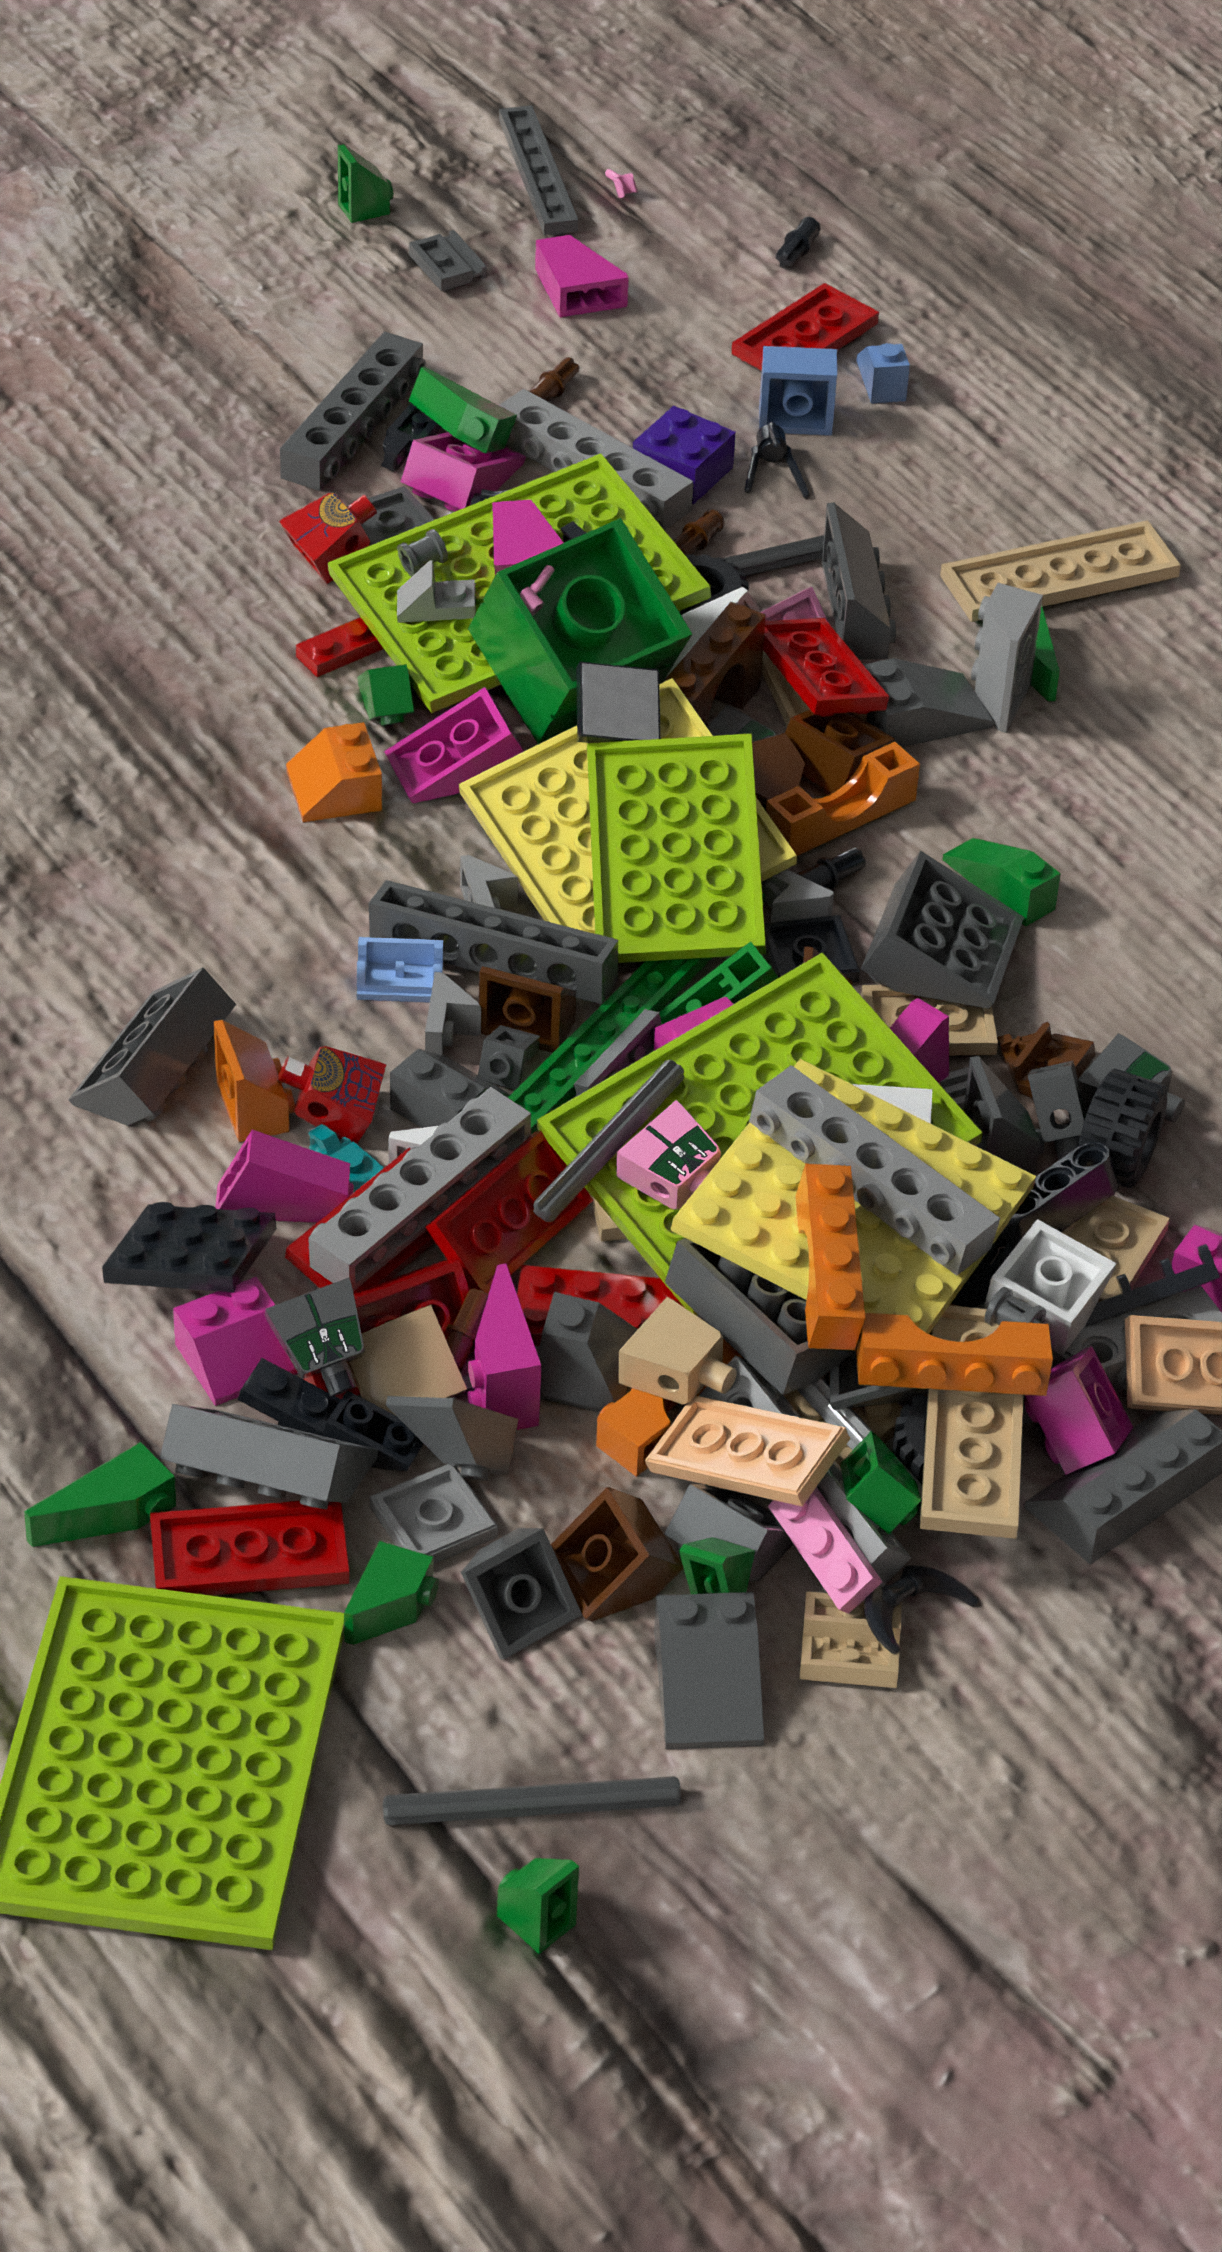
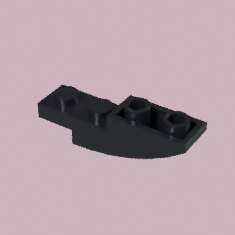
(348, 1419)

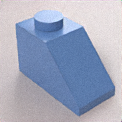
(884, 372)

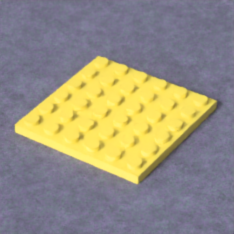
(540, 816)
(750, 1210)

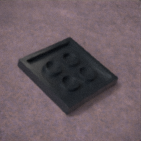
(190, 1247)

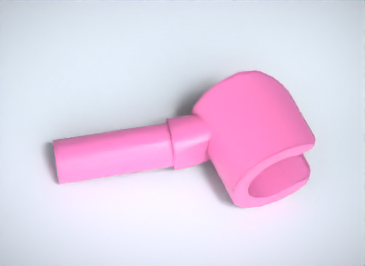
(623, 183)
(529, 594)

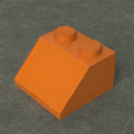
(336, 774)
(250, 1083)

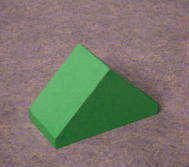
(716, 1566)

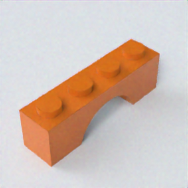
(879, 786)
(835, 1282)
(902, 1355)
(637, 1423)

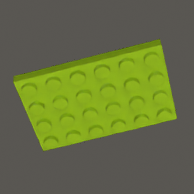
(675, 847)

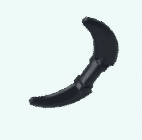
(914, 1579)

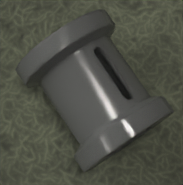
(417, 554)
(1009, 1308)

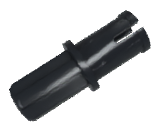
(798, 242)
(829, 871)

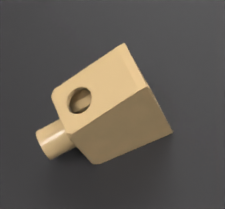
(675, 1356)

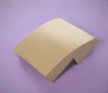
(407, 1360)
(842, 1646)

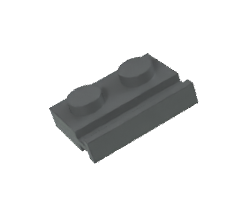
(447, 260)

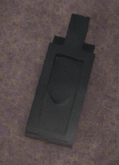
(409, 426)

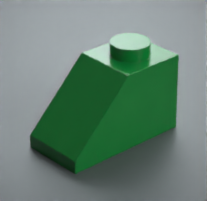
(361, 187)
(386, 694)
(879, 1484)
(389, 1593)
(540, 1900)

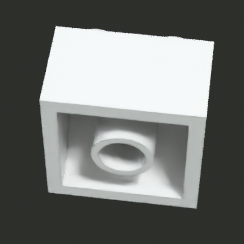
(1058, 1276)

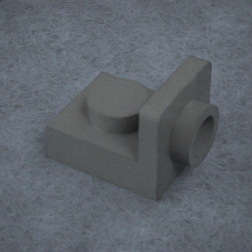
(505, 1055)

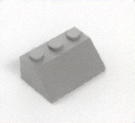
(1006, 651)

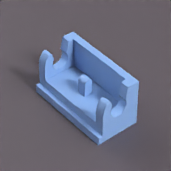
(397, 968)

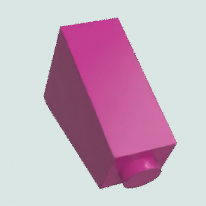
(579, 277)
(520, 533)
(926, 1036)
(283, 1180)

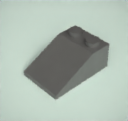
(925, 703)
(709, 1670)

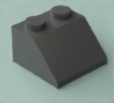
(433, 1088)
(732, 1518)

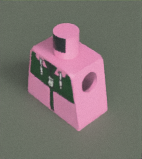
(668, 1157)

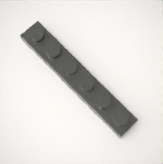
(538, 170)

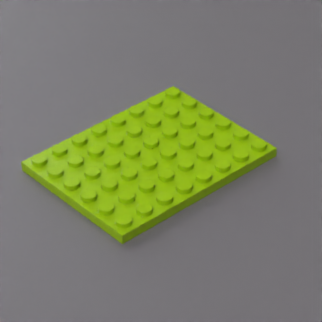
(442, 653)
(725, 1060)
(164, 1761)

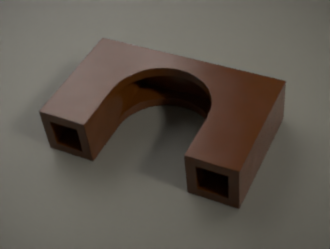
(724, 661)

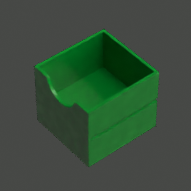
(596, 609)

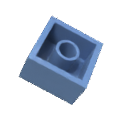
(798, 389)

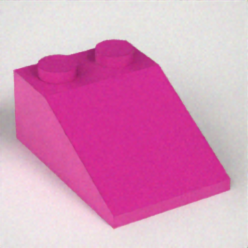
(456, 471)
(453, 748)
(506, 1360)

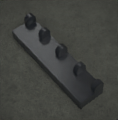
(1158, 1290)

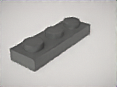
(627, 1049)

